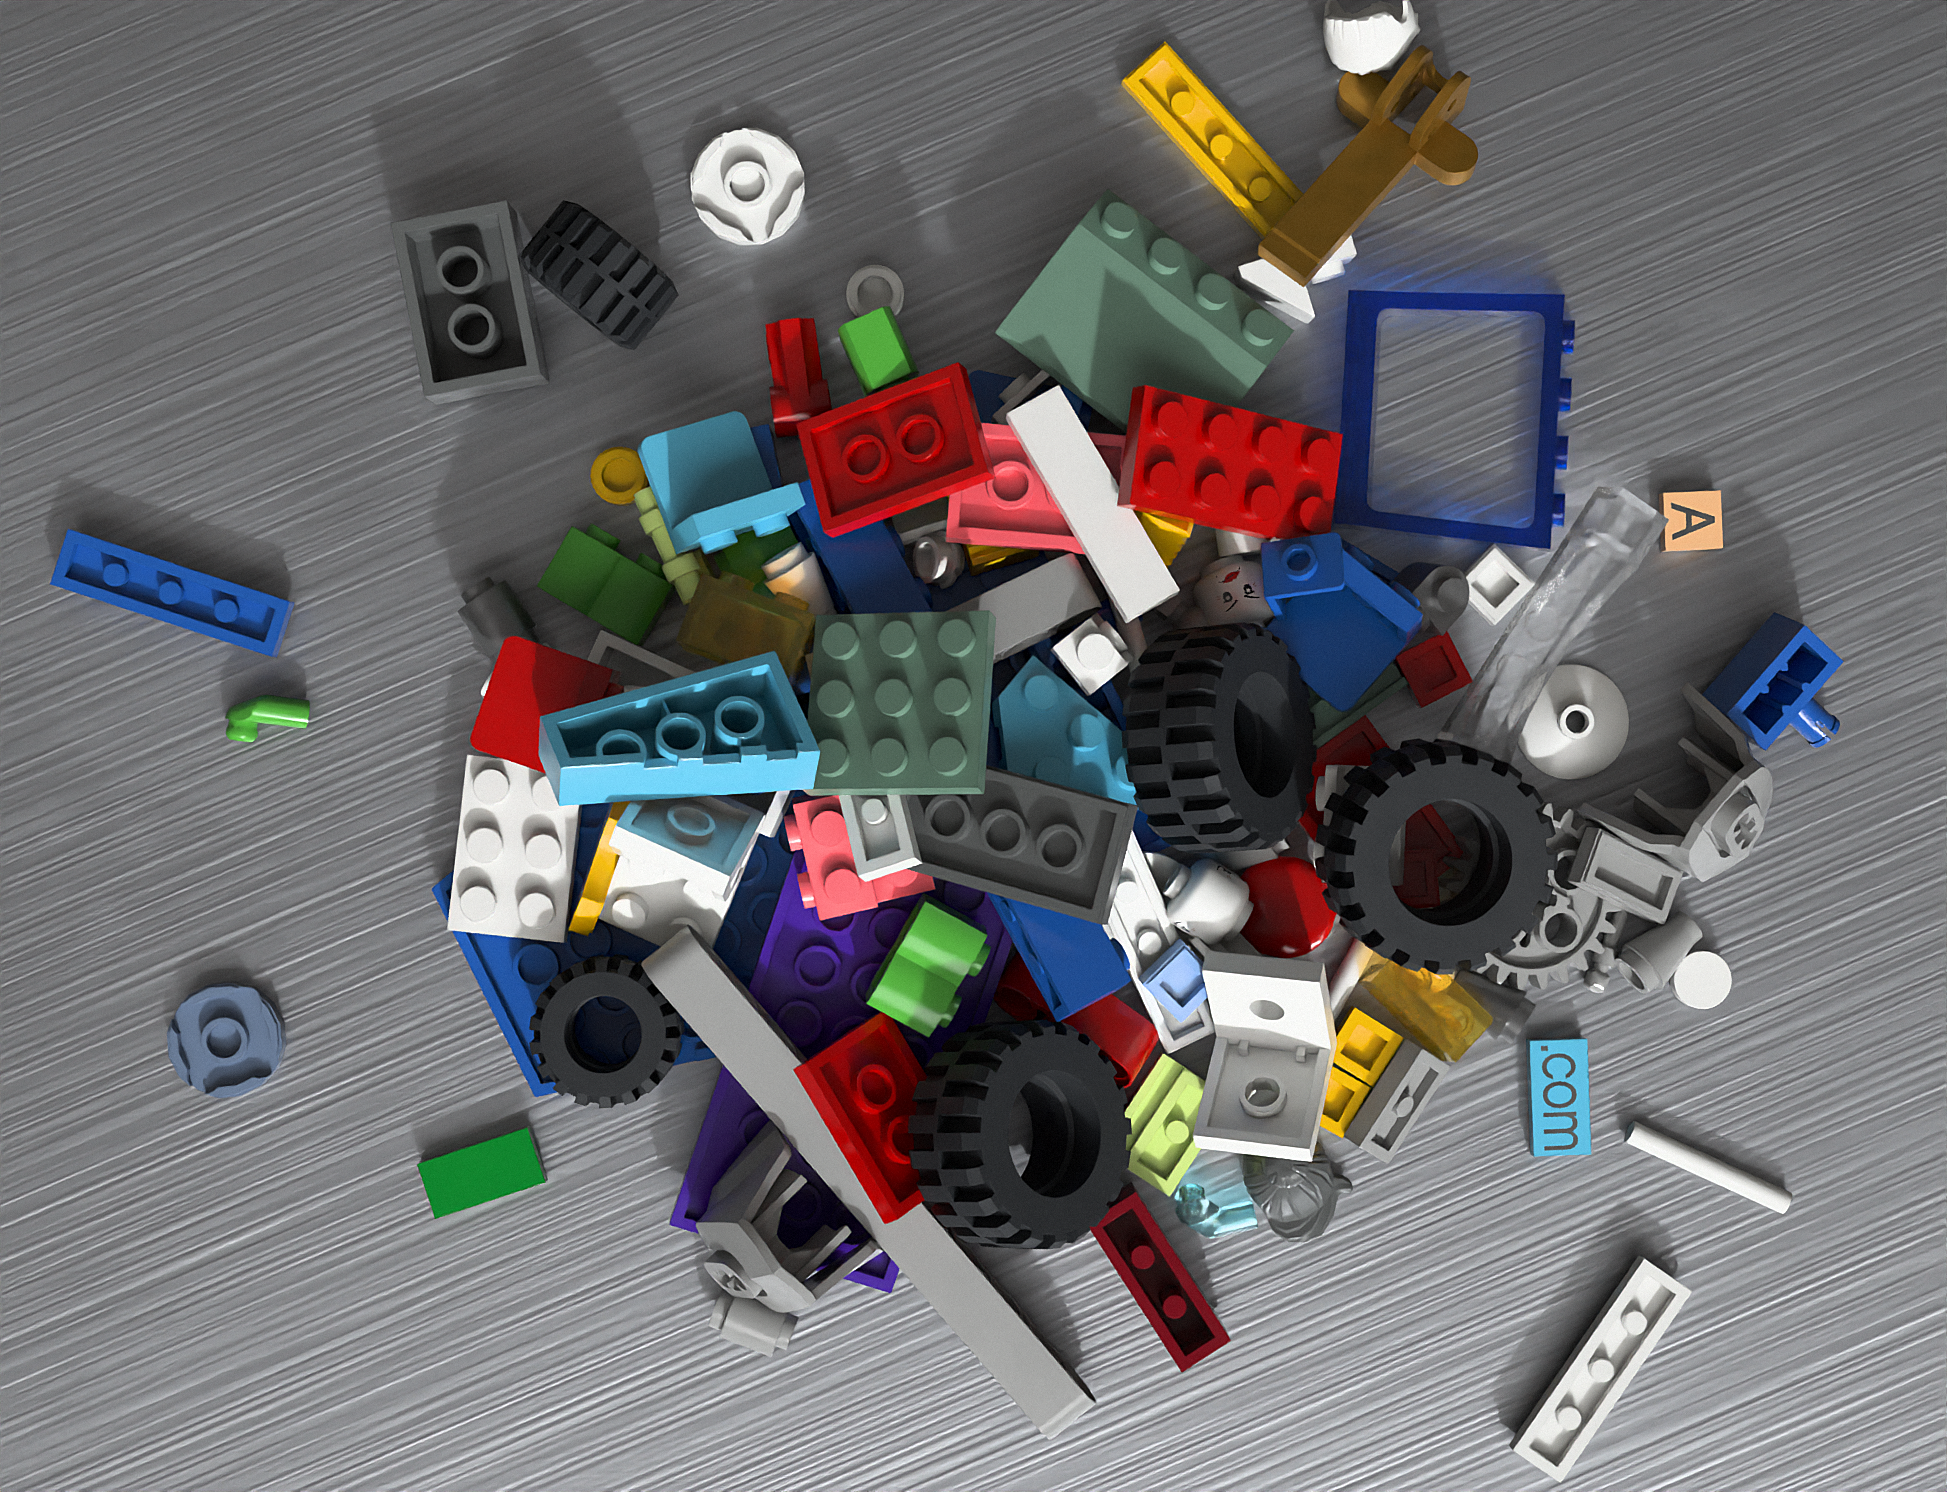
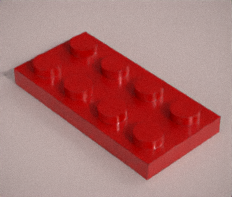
(1227, 467)

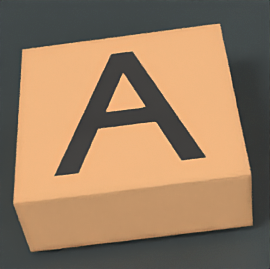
(1692, 522)

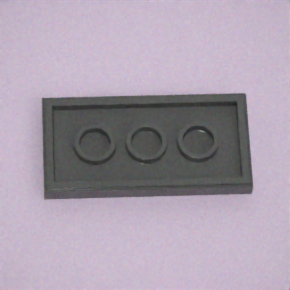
(1027, 842)

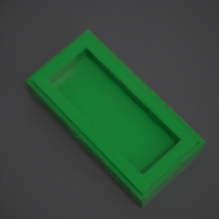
(482, 1172)

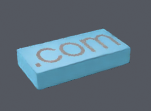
(1558, 1096)

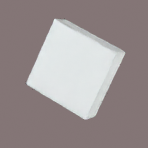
(1495, 584)

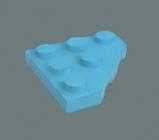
(1059, 735)

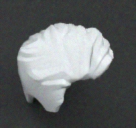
(1370, 38)

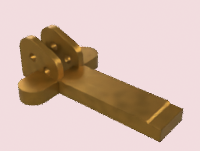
(1374, 161)

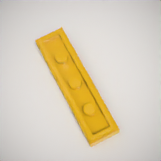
(1212, 139)

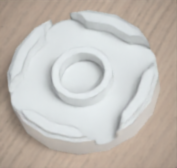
(748, 186)

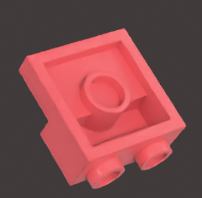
(832, 873)

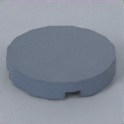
(226, 1039)

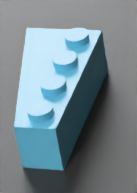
(683, 738)

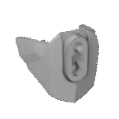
(1726, 823)
(744, 1226)

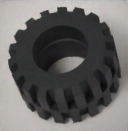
(598, 274)
(566, 1060)

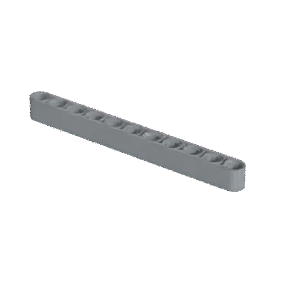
(918, 1243)

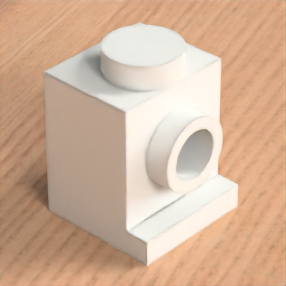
(1092, 654)

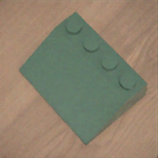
(1138, 310)

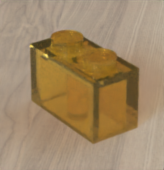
(734, 623)

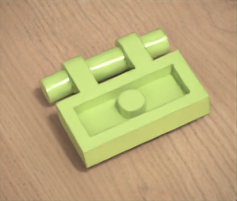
(682, 568)

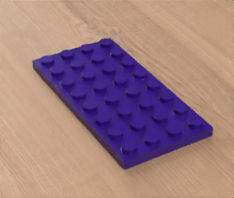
(815, 988)

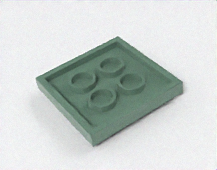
(901, 702)

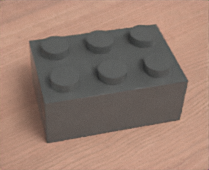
(470, 302)

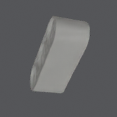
(1037, 605)

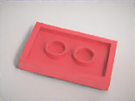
(1016, 505)

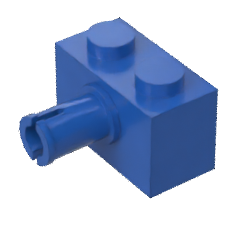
(1775, 684)

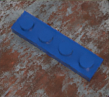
(172, 593)

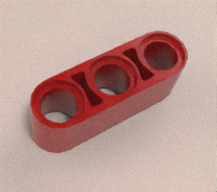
(1110, 1023)

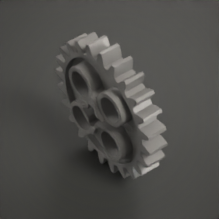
(1579, 912)

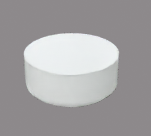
(874, 288)
(1701, 980)

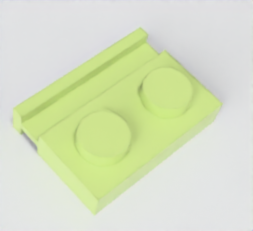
(1163, 1123)

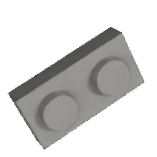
(1396, 1101)

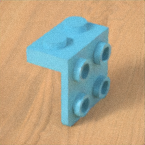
(714, 484)

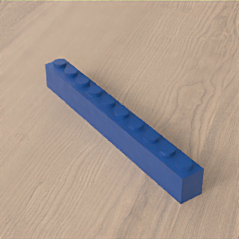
(867, 575)

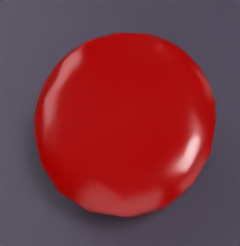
(1287, 909)

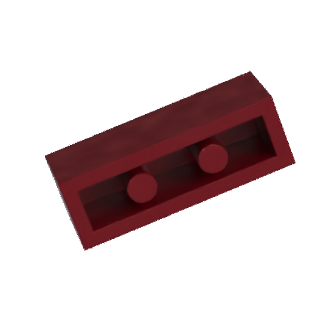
(1159, 1280)

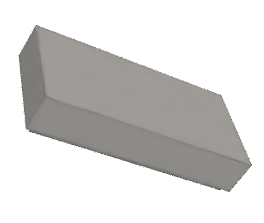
(1625, 875)

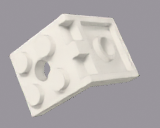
(1271, 1036)

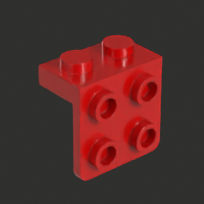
(530, 684)

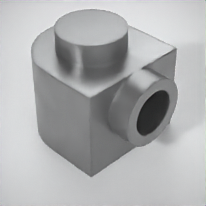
(1441, 592)

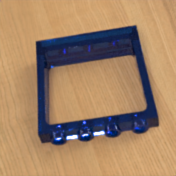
(1359, 409)

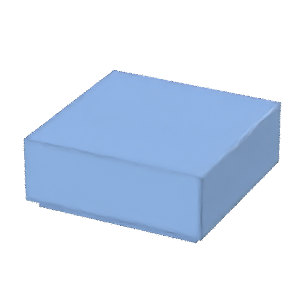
(1176, 980)

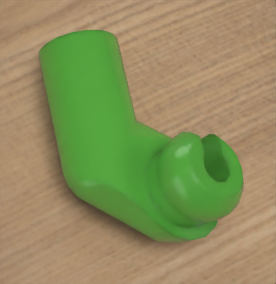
(266, 710)

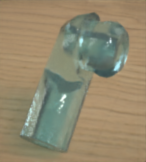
(1209, 1218)

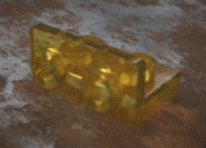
(1429, 1007)

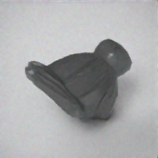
(1295, 1193)

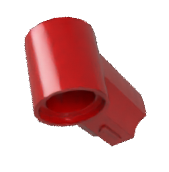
(796, 373)

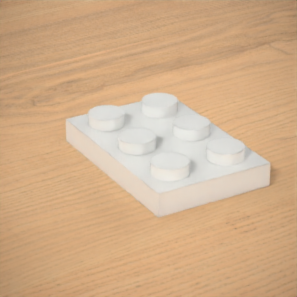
(513, 854)

